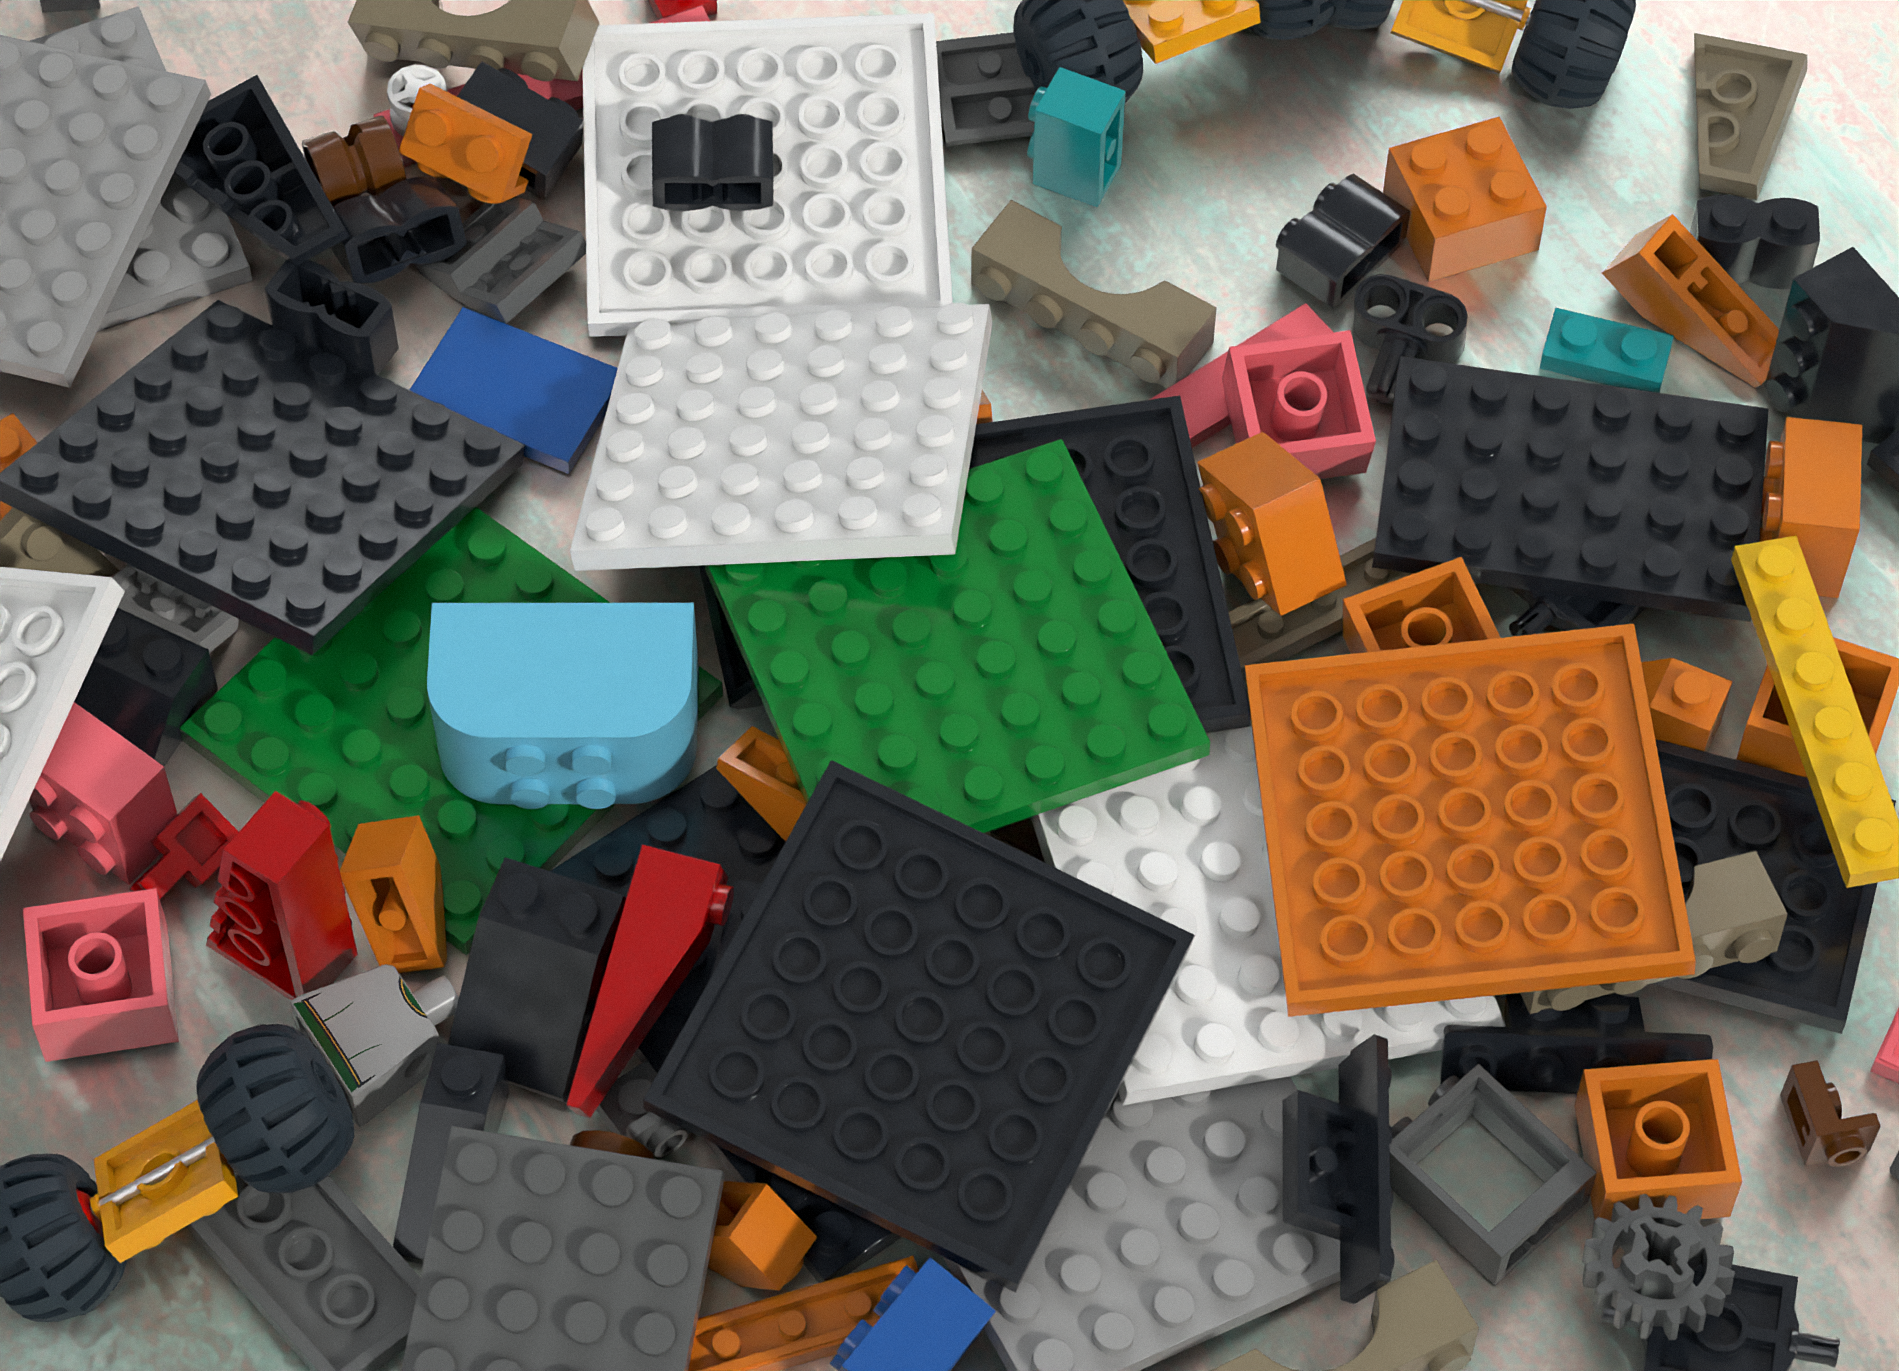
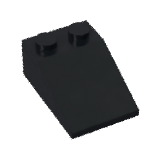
(536, 974)

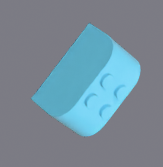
(564, 700)

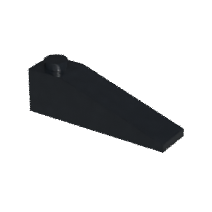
(257, 174)

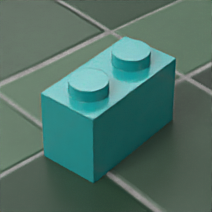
(1076, 136)

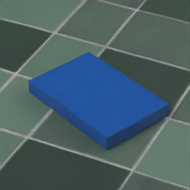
(519, 387)

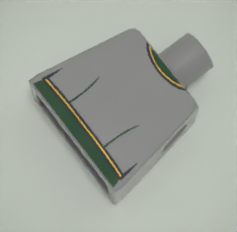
(375, 1033)

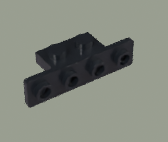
(1555, 1047)
(1341, 1168)

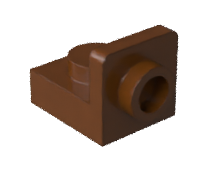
(1817, 1119)

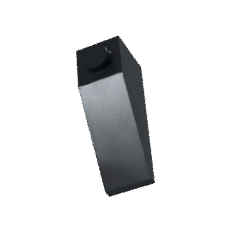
(462, 1091)

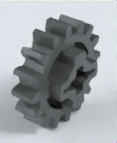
(1658, 1267)

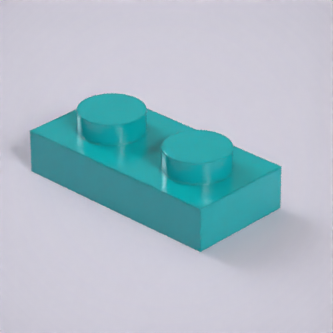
(1606, 351)

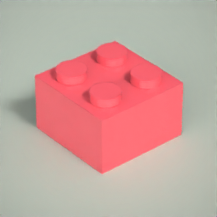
(1304, 398)
(102, 797)
(100, 975)

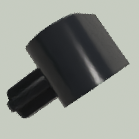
(1405, 330)

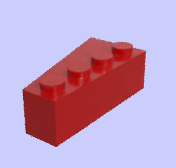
(283, 900)

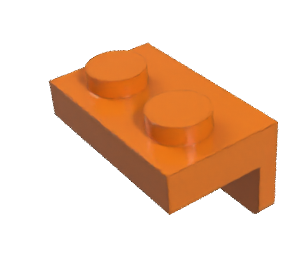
(466, 145)

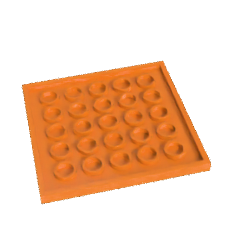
(1466, 821)

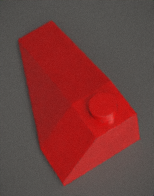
(657, 943)

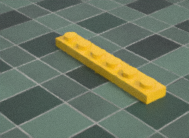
(1820, 709)

